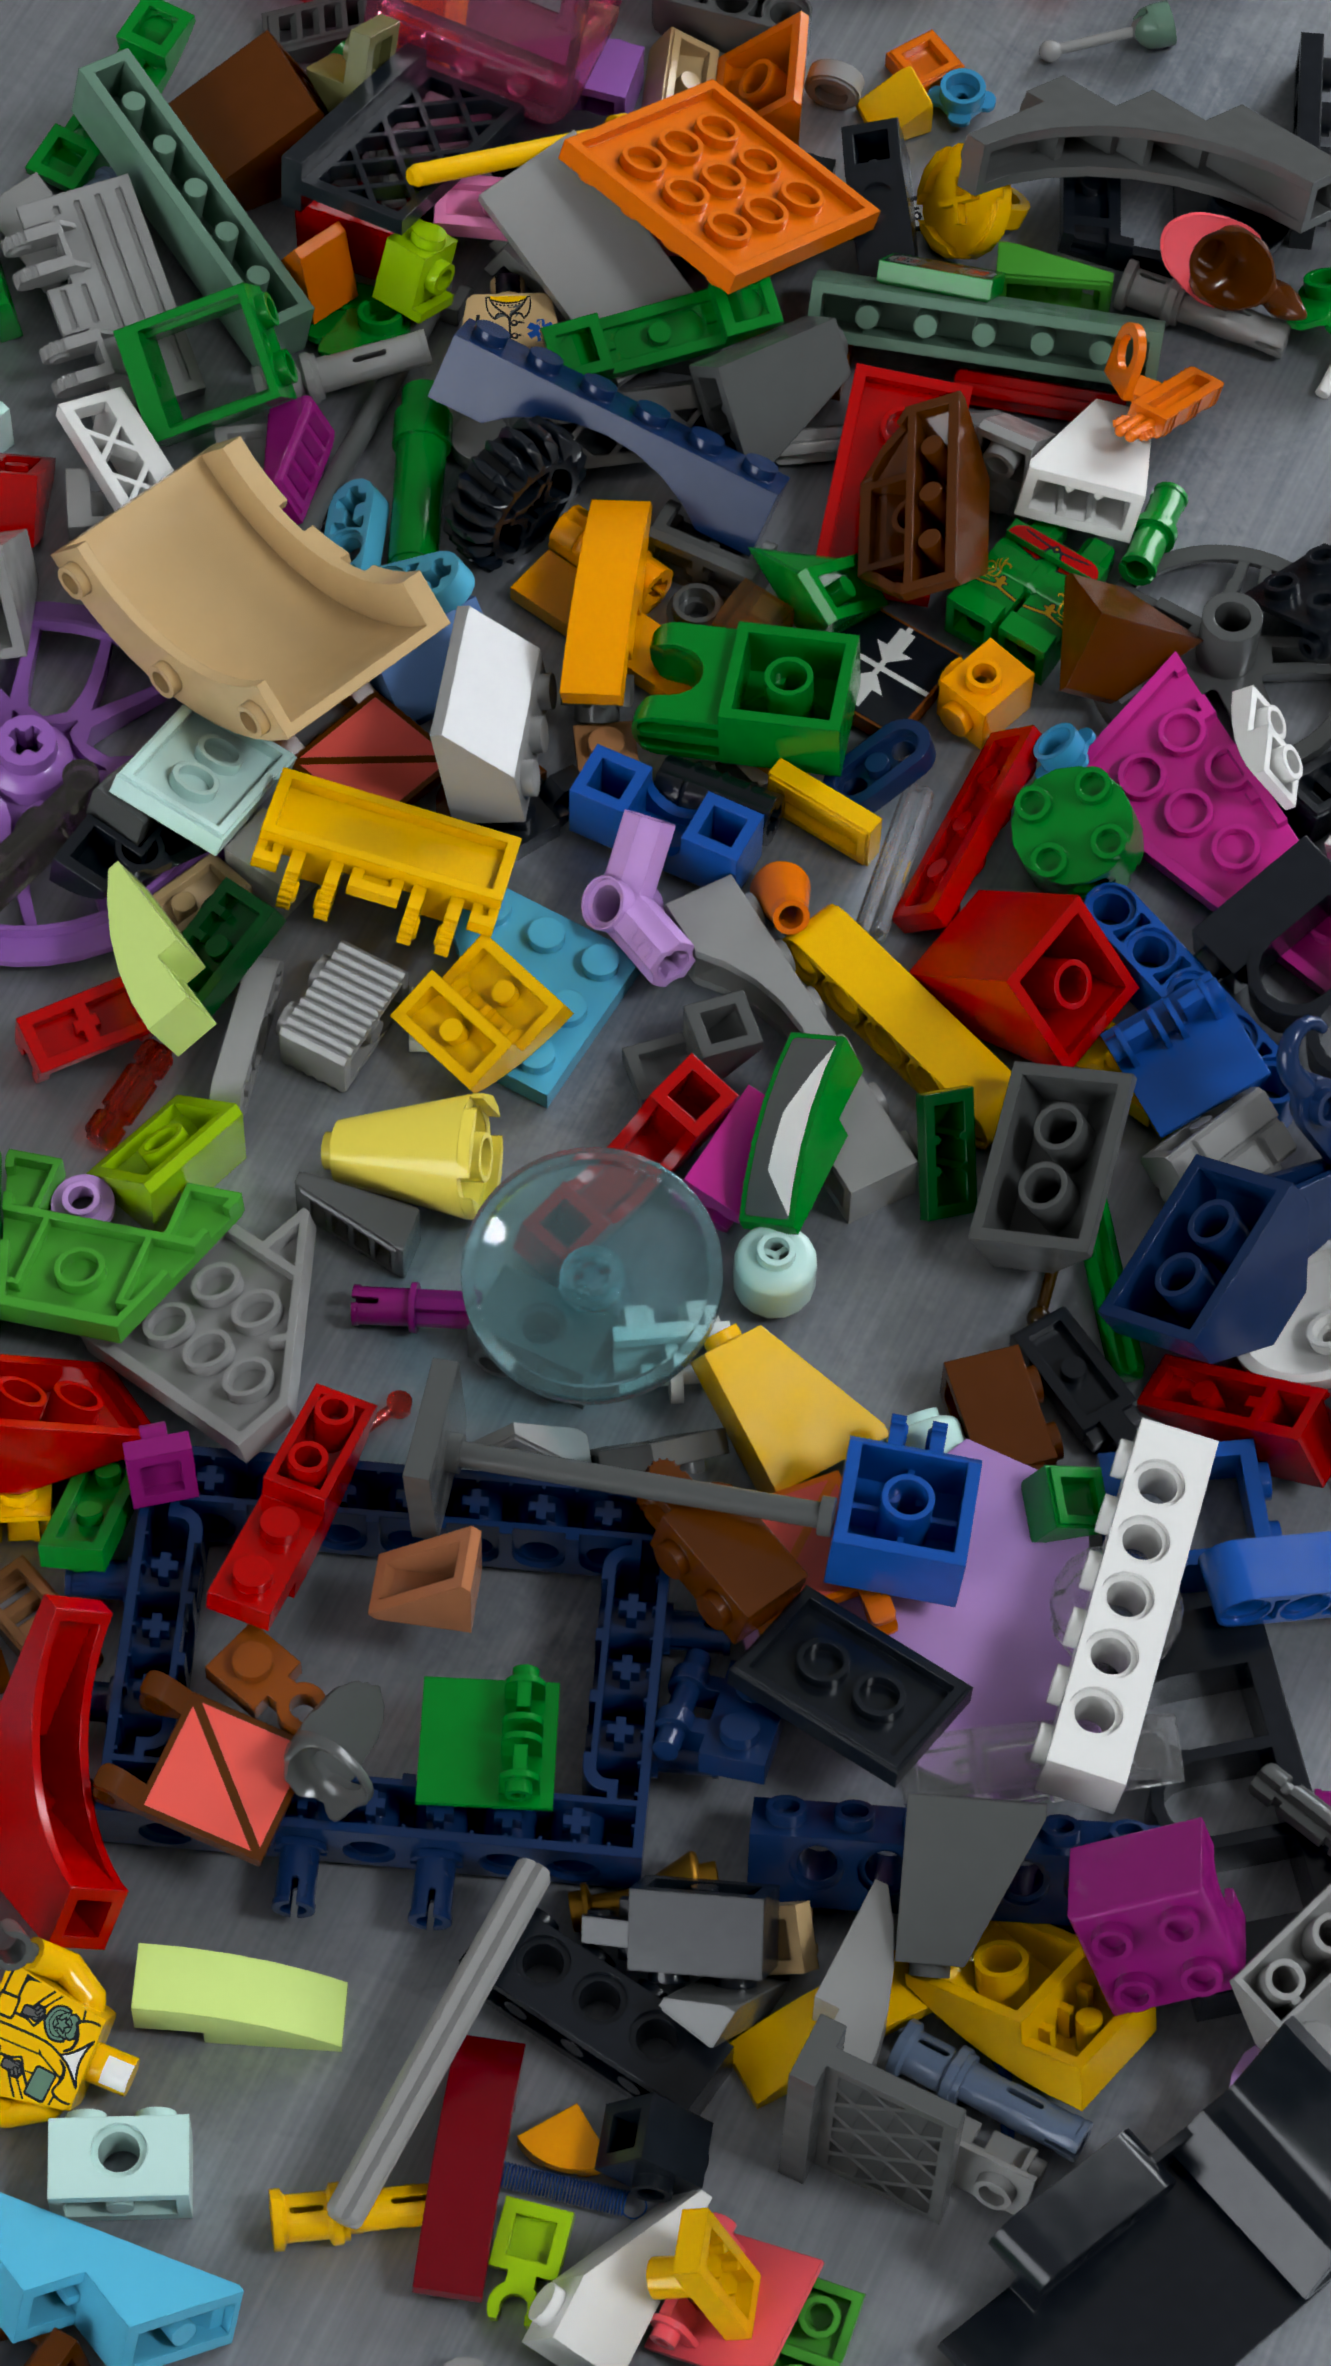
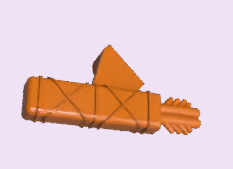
(1155, 405)

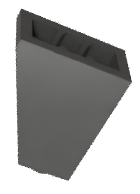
(772, 384)
(956, 1872)

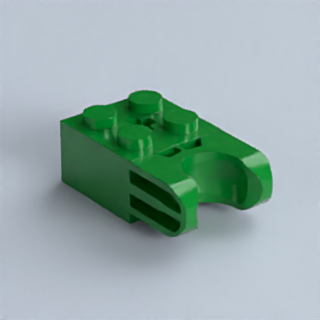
(753, 695)

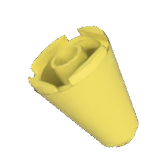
(421, 1153)

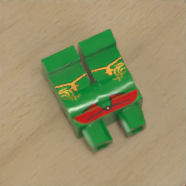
(1024, 592)

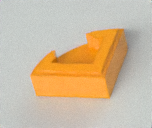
(563, 2143)

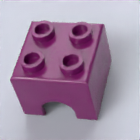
(1155, 1917)

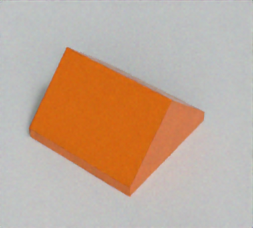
(770, 73)

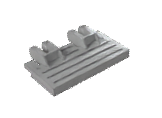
(110, 284)

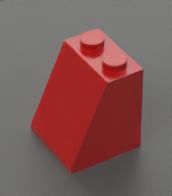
(1028, 974)

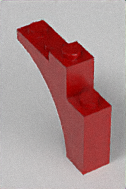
(49, 1830)

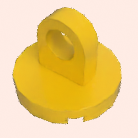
(959, 222)

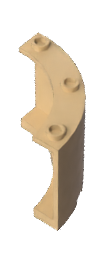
(240, 602)

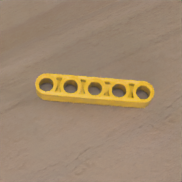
(897, 1015)

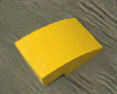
(1037, 2011)

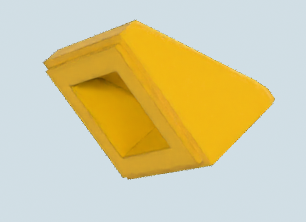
(902, 98)

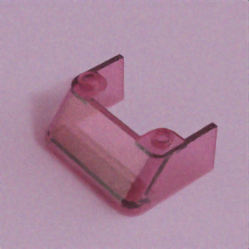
(509, 45)

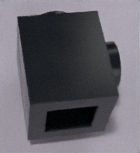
(654, 2147)

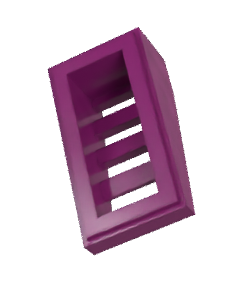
(297, 452)

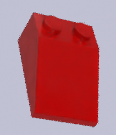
(61, 1420)

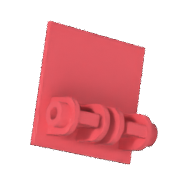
(785, 2284)

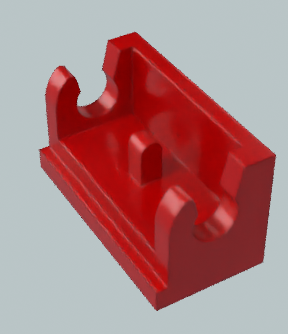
(78, 1028)

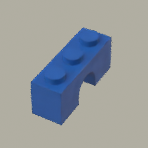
(706, 842)

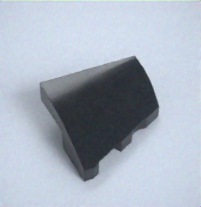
(94, 847)

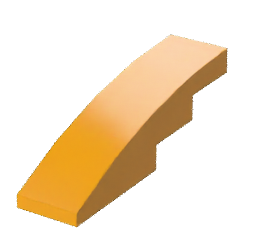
(606, 602)

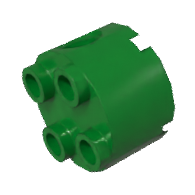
(1076, 831)

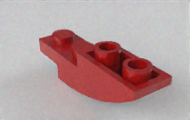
(295, 1508)

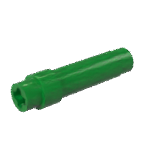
(421, 446)

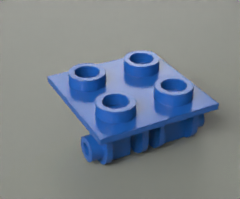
(1186, 1054)

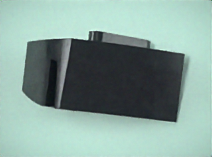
(1177, 2247)

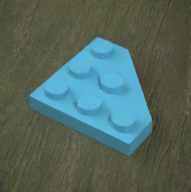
(575, 966)

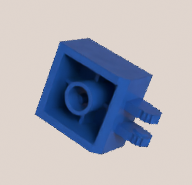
(904, 1517)

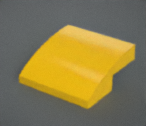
(481, 1015)

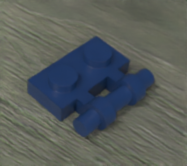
(736, 1739)

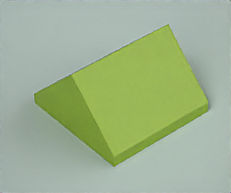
(178, 1145)

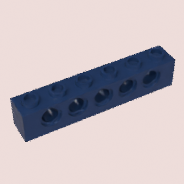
(855, 1832)

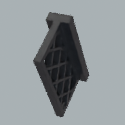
(365, 123)

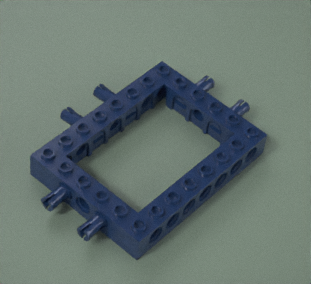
(522, 1527)

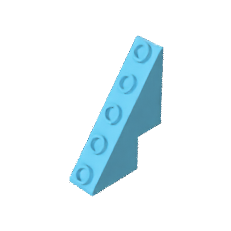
(116, 2293)

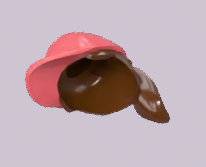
(1226, 265)

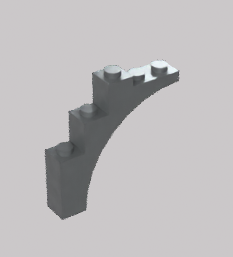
(1153, 140)

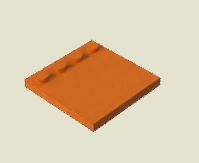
(719, 185)

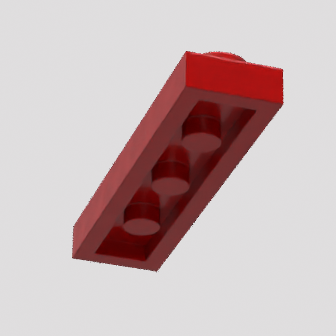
(968, 831)

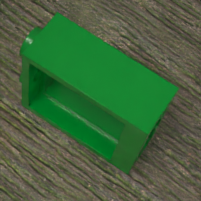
(151, 379)

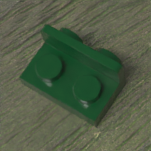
(228, 940)

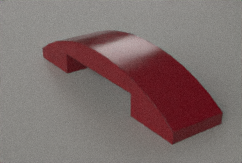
(468, 2169)

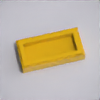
(826, 813)

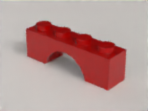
(678, 1115)

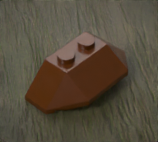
(925, 504)

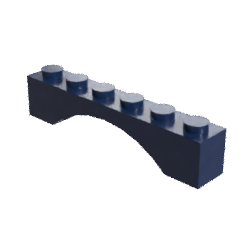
(720, 488)

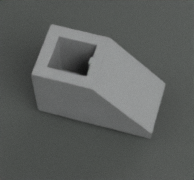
(1007, 450)

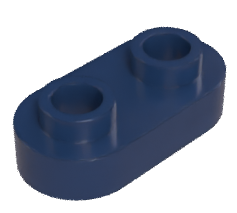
(876, 765)

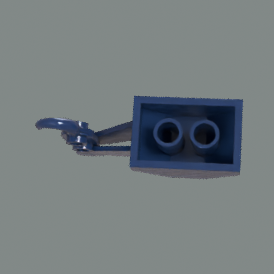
(1233, 1242)

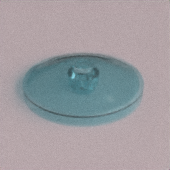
(592, 1275)

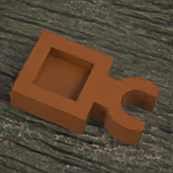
(262, 1675)

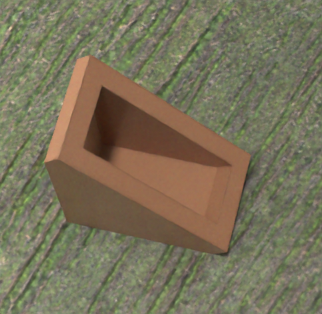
(430, 1582)

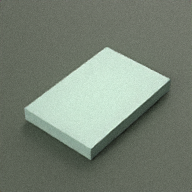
(201, 778)

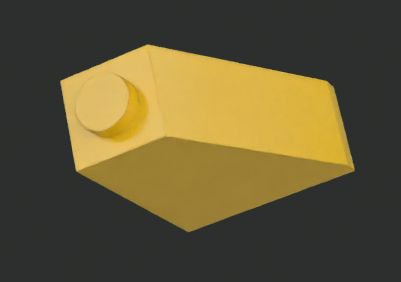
(778, 1408)

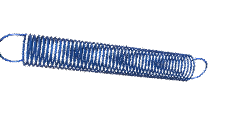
(564, 2179)

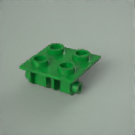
(489, 1742)

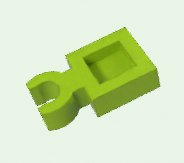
(530, 2248)

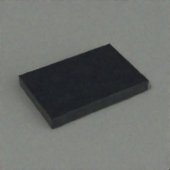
(850, 1686)

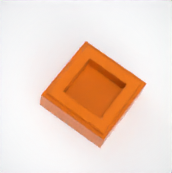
(926, 56)

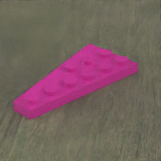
(1199, 803)

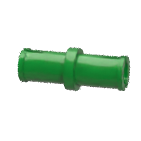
(1153, 533)

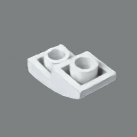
(1259, 739)

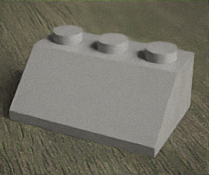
(491, 720)

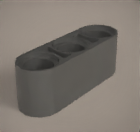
(725, 22)

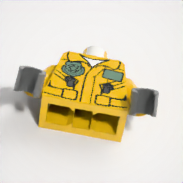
(53, 2032)

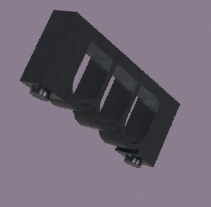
(1262, 925)
(1216, 1661)

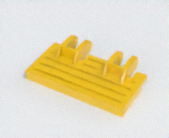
(385, 850)

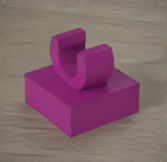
(160, 1466)

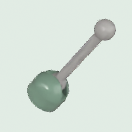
(1151, 27)

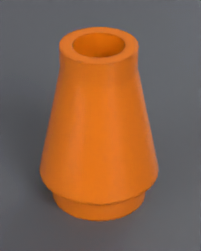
(783, 895)

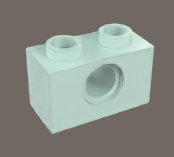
(152, 2189)

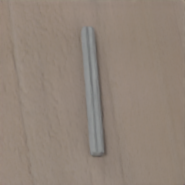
(438, 2044)

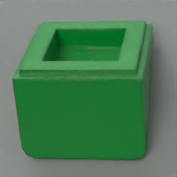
(1062, 1502)

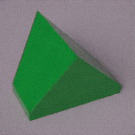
(819, 588)

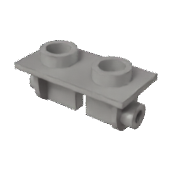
(1001, 2173)

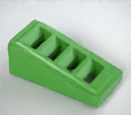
(1052, 279)

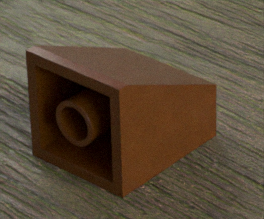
(250, 116)

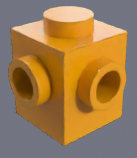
(983, 693)

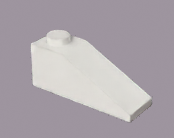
(603, 2302)

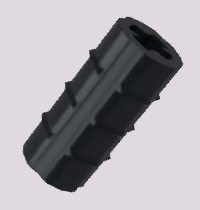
(689, 782)

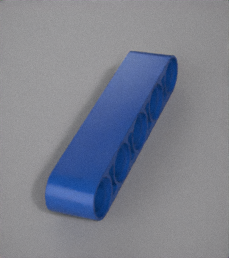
(1144, 938)
(1269, 1579)

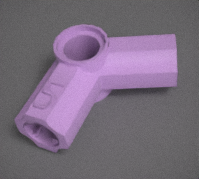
(630, 905)

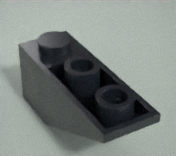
(881, 172)

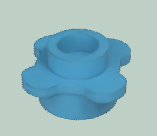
(962, 96)
(1062, 748)

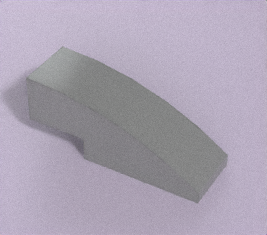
(861, 1977)

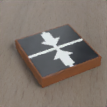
(897, 671)

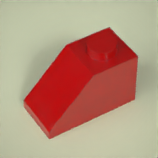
(25, 493)

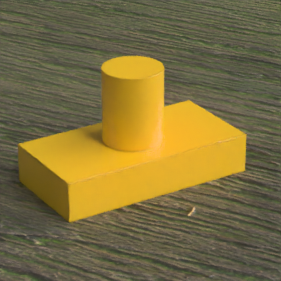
(710, 2272)

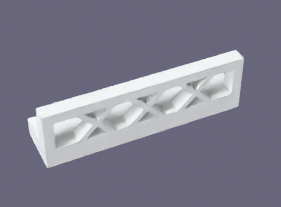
(121, 439)

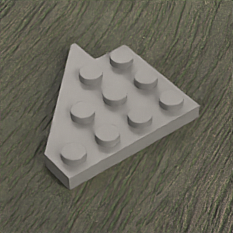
(228, 1338)

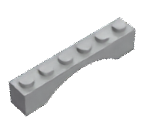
(739, 954)

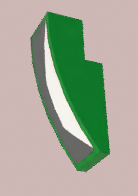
(798, 1131)

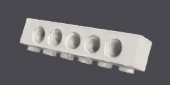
(1096, 1766)

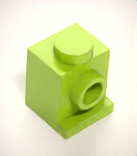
(417, 271)

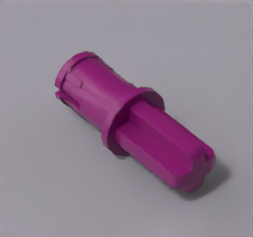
(408, 1307)

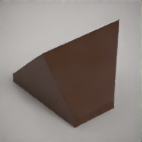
(1113, 640)

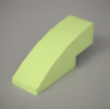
(154, 963)
(237, 1999)

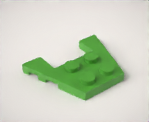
(91, 1272)

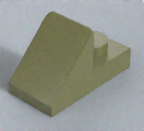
(363, 53)

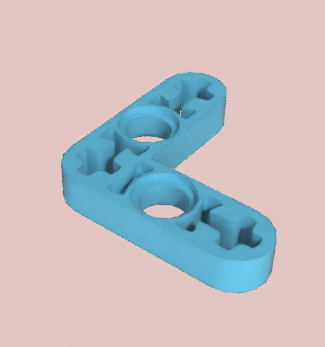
(360, 520)

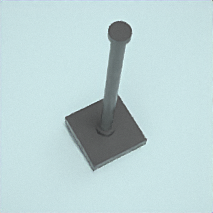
(441, 1451)

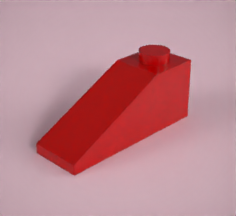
(1232, 1404)

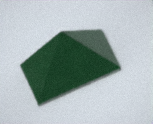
(946, 1152)

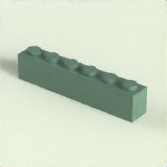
(185, 196)
(995, 333)

